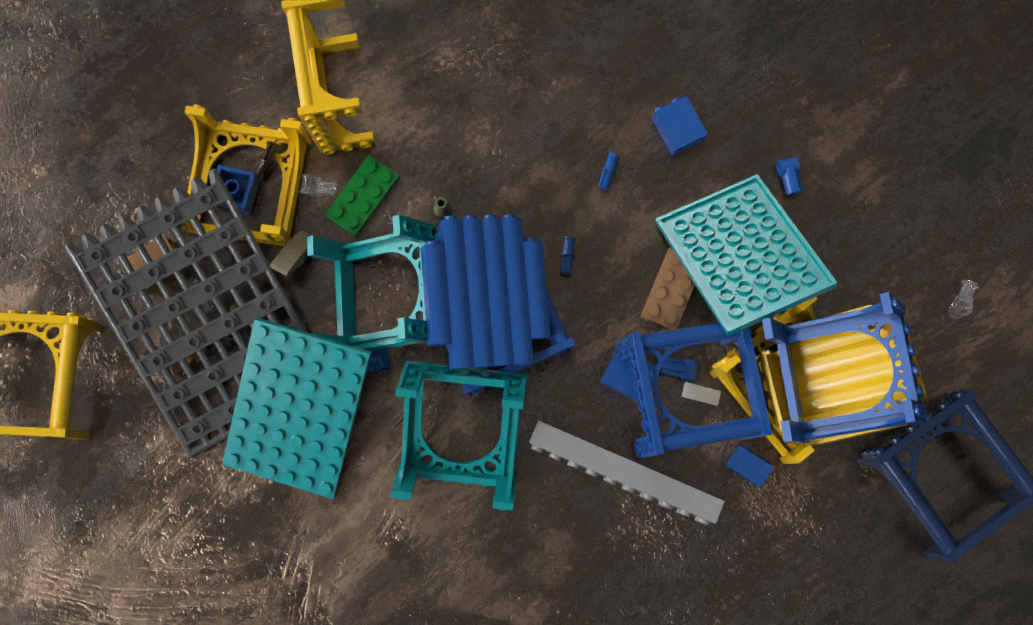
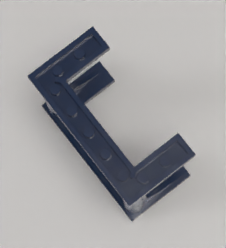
(888, 463)

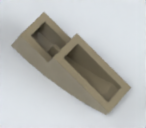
(292, 254)

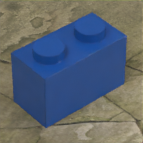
(748, 465)

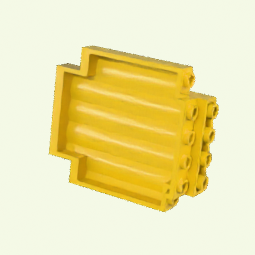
(835, 377)

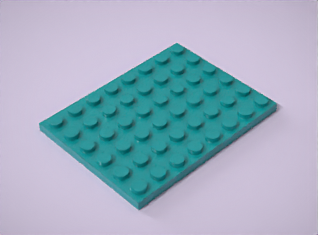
(745, 254)
(295, 407)

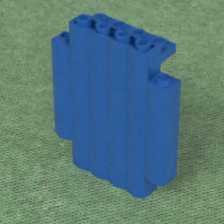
(484, 291)

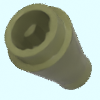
(444, 210)

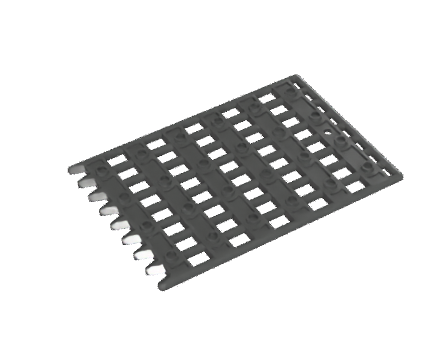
(152, 226)

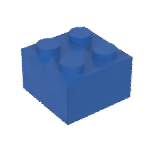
(242, 187)

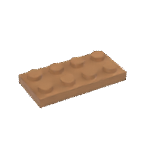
(668, 294)

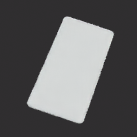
(701, 393)

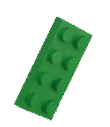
(362, 196)

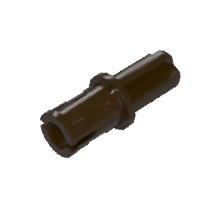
(266, 159)

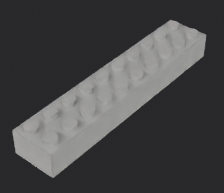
(627, 473)

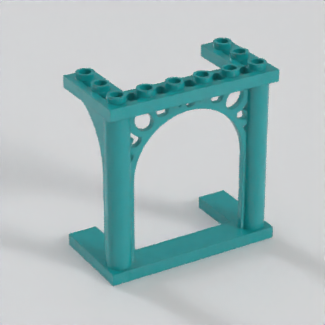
(406, 234)
(411, 467)

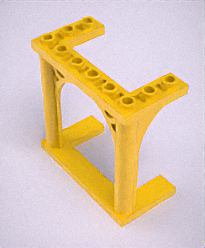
(318, 107)
(290, 133)
(72, 334)
(726, 372)

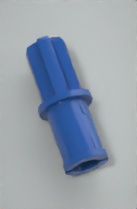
(608, 171)
(567, 255)

